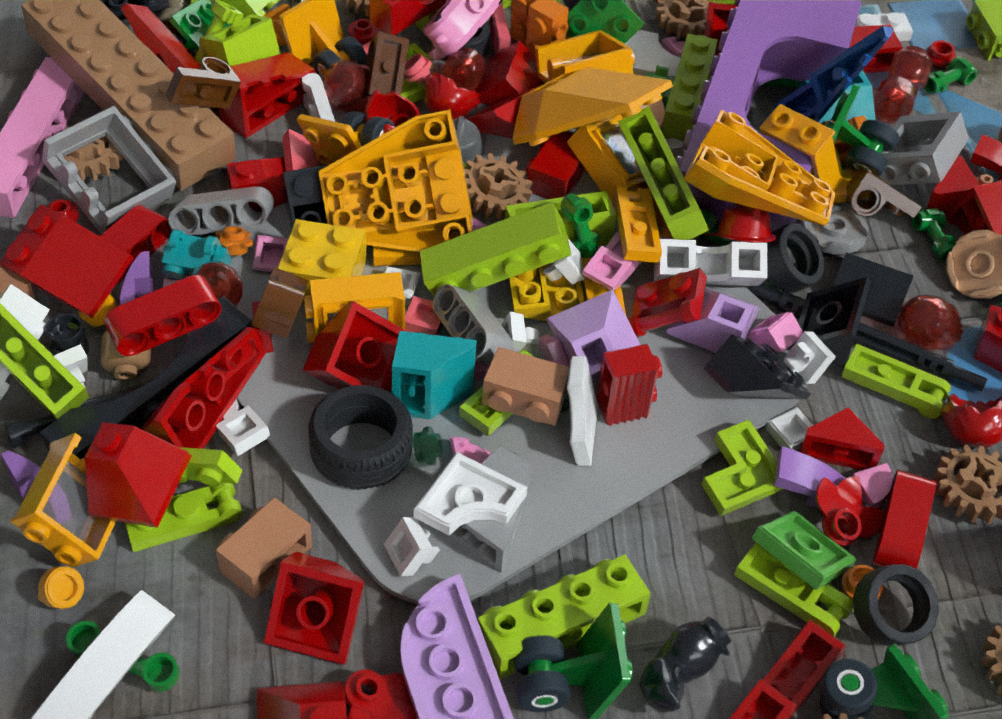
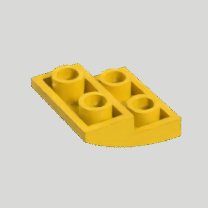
(540, 298)

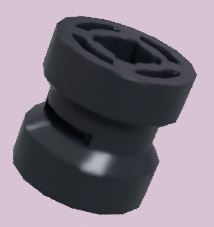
(66, 332)

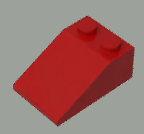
(66, 261)

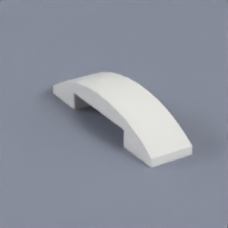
(107, 660)

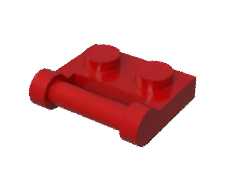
(668, 301)

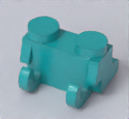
(189, 252)

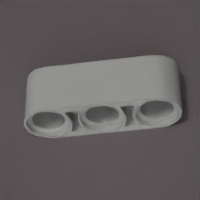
(233, 201)
(469, 318)

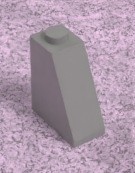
(490, 538)

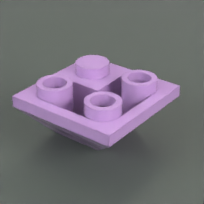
(718, 320)
(592, 329)

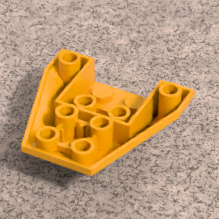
(582, 99)
(750, 171)
(402, 186)

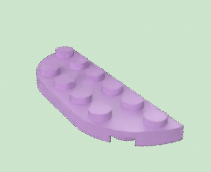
(448, 658)

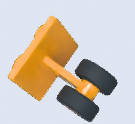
(316, 35)
(335, 139)

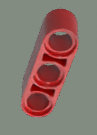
(138, 232)
(162, 315)
(904, 520)

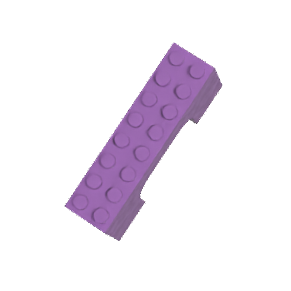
(762, 45)

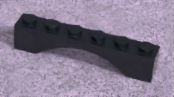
(139, 405)

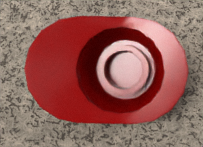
(745, 225)

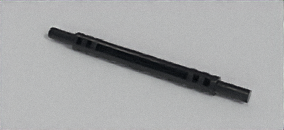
(882, 342)

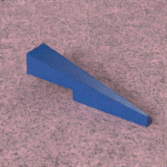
(834, 77)

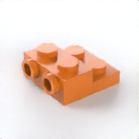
(538, 22)

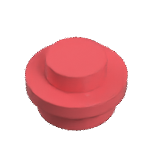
(417, 68)

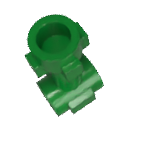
(958, 70)
(580, 212)
(933, 222)

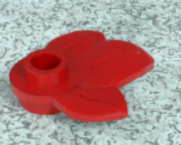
(845, 507)
(389, 699)

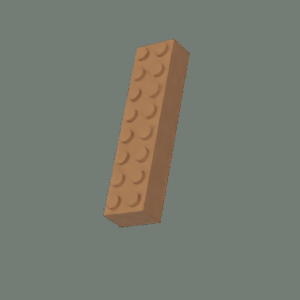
(126, 74)

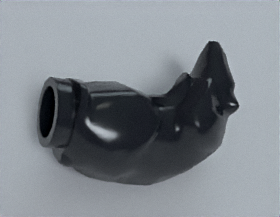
(684, 657)

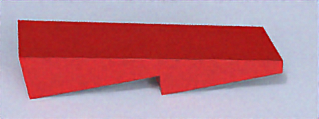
(158, 38)
(792, 676)

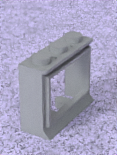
(130, 145)

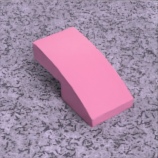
(609, 266)

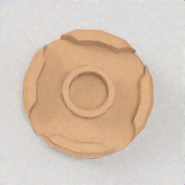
(976, 264)

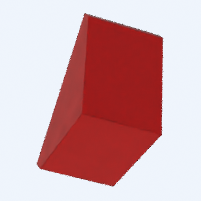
(953, 187)
(843, 442)

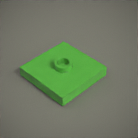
(804, 549)

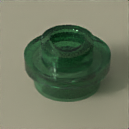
(427, 446)

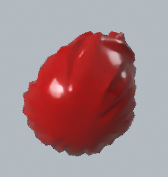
(443, 95)
(390, 106)
(973, 422)

